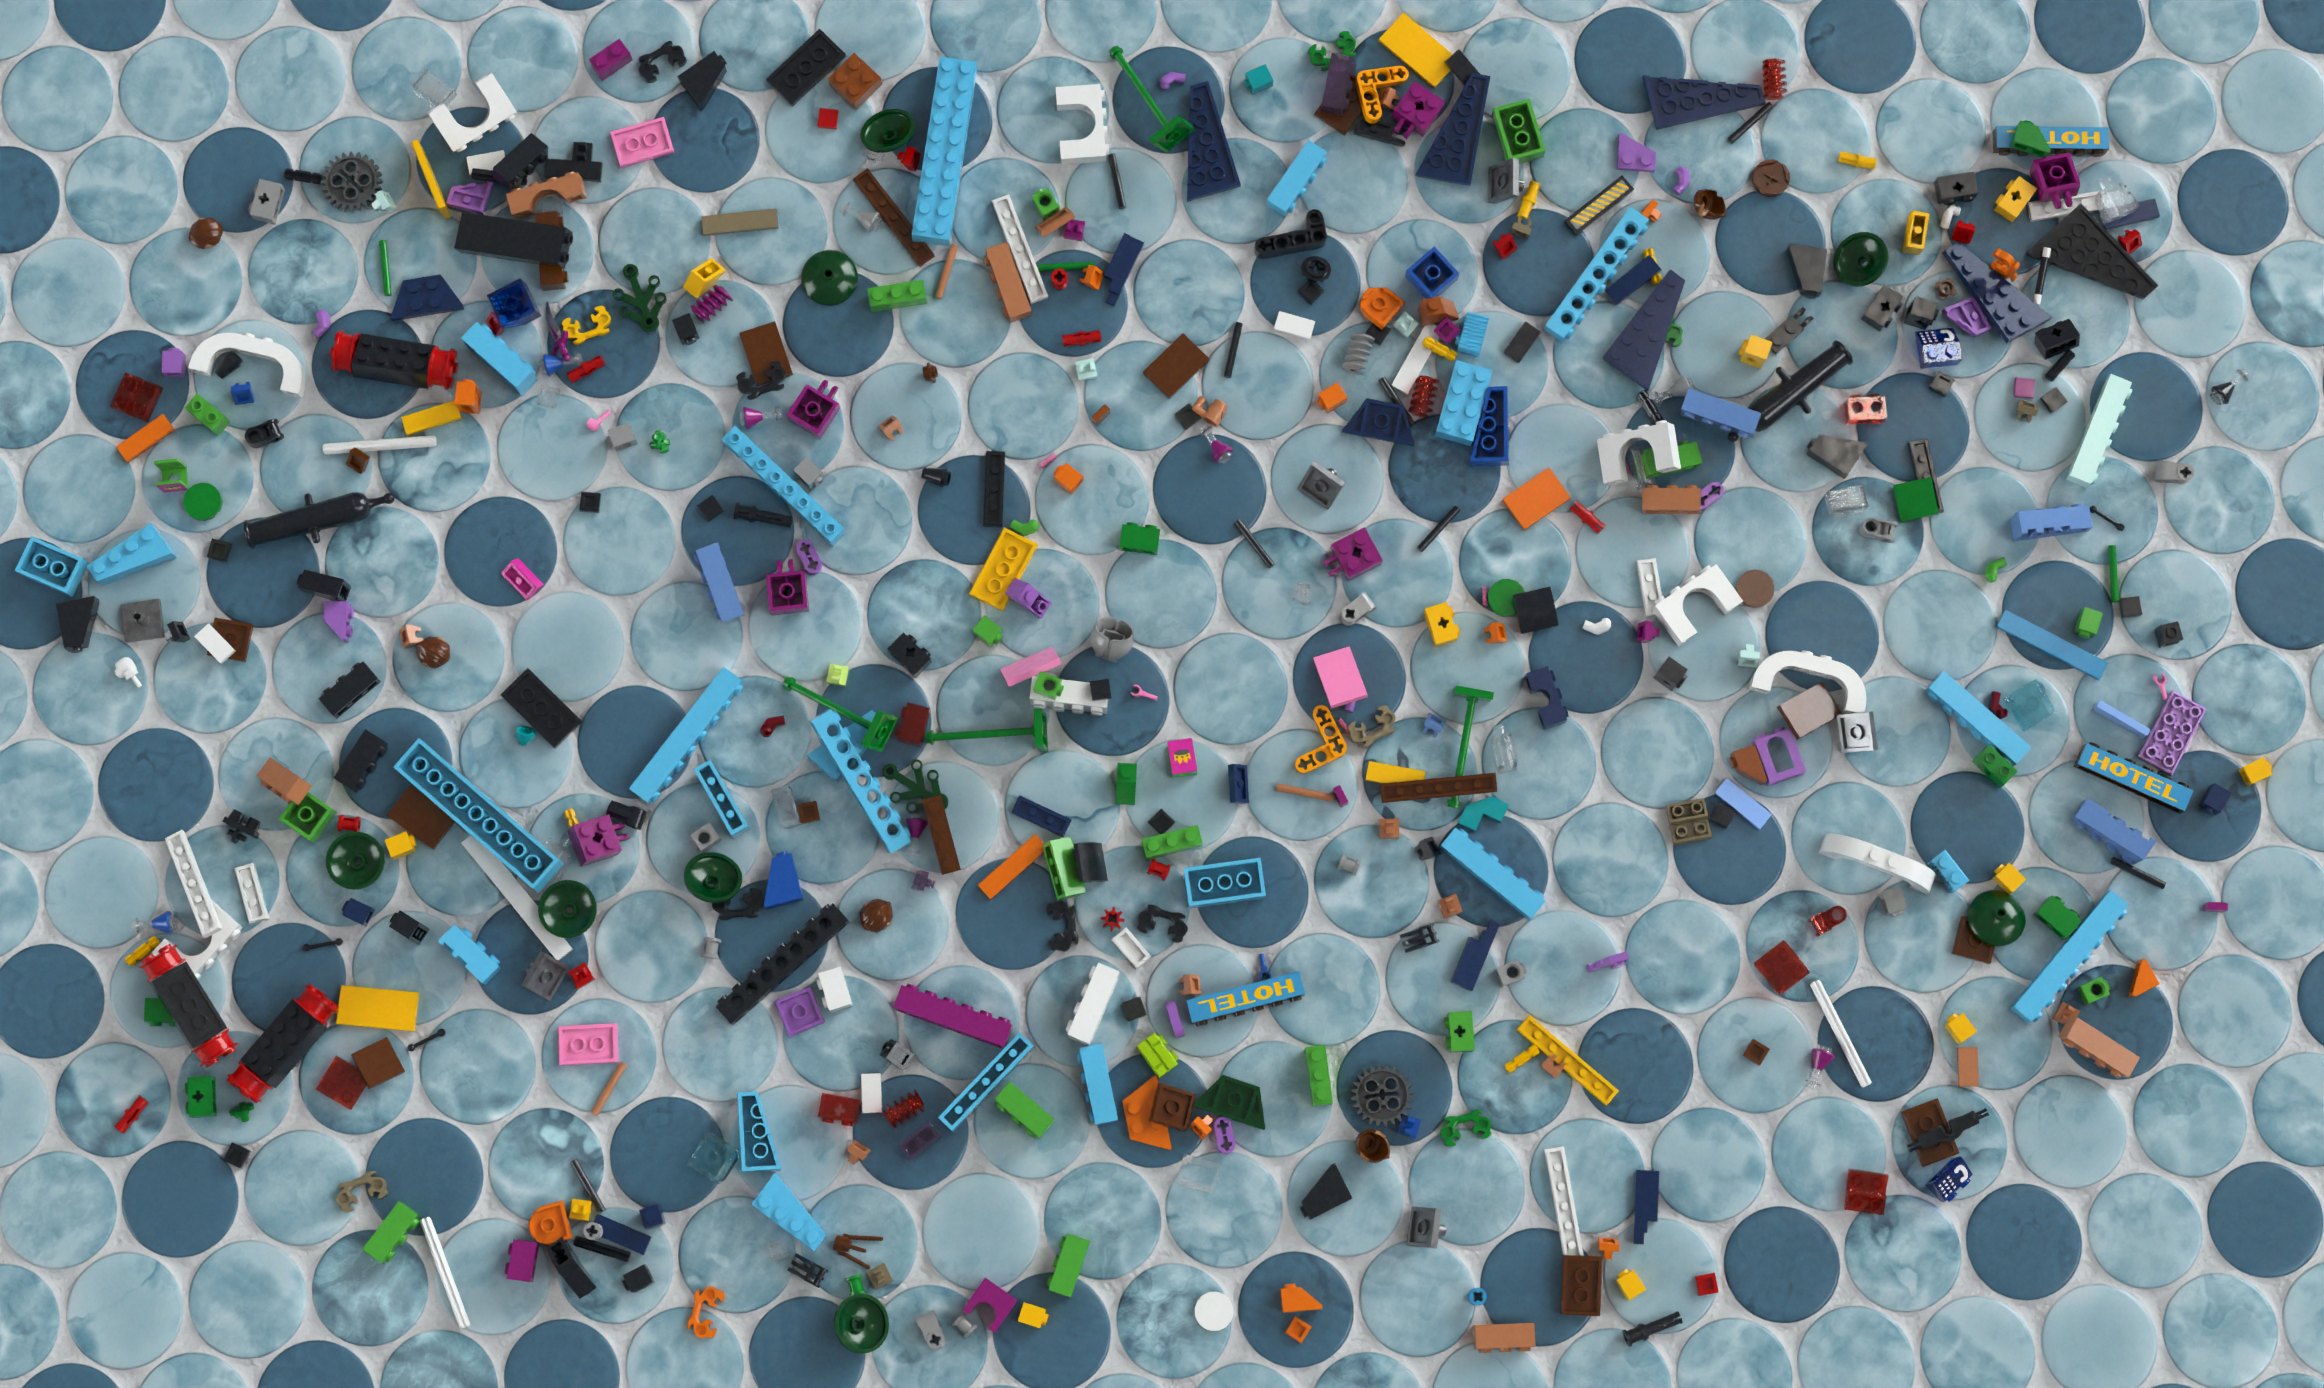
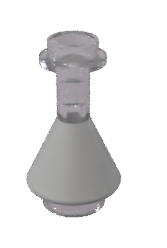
(869, 220)
(1679, 389)

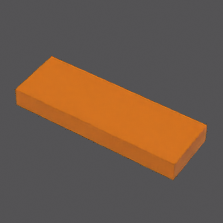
(145, 438)

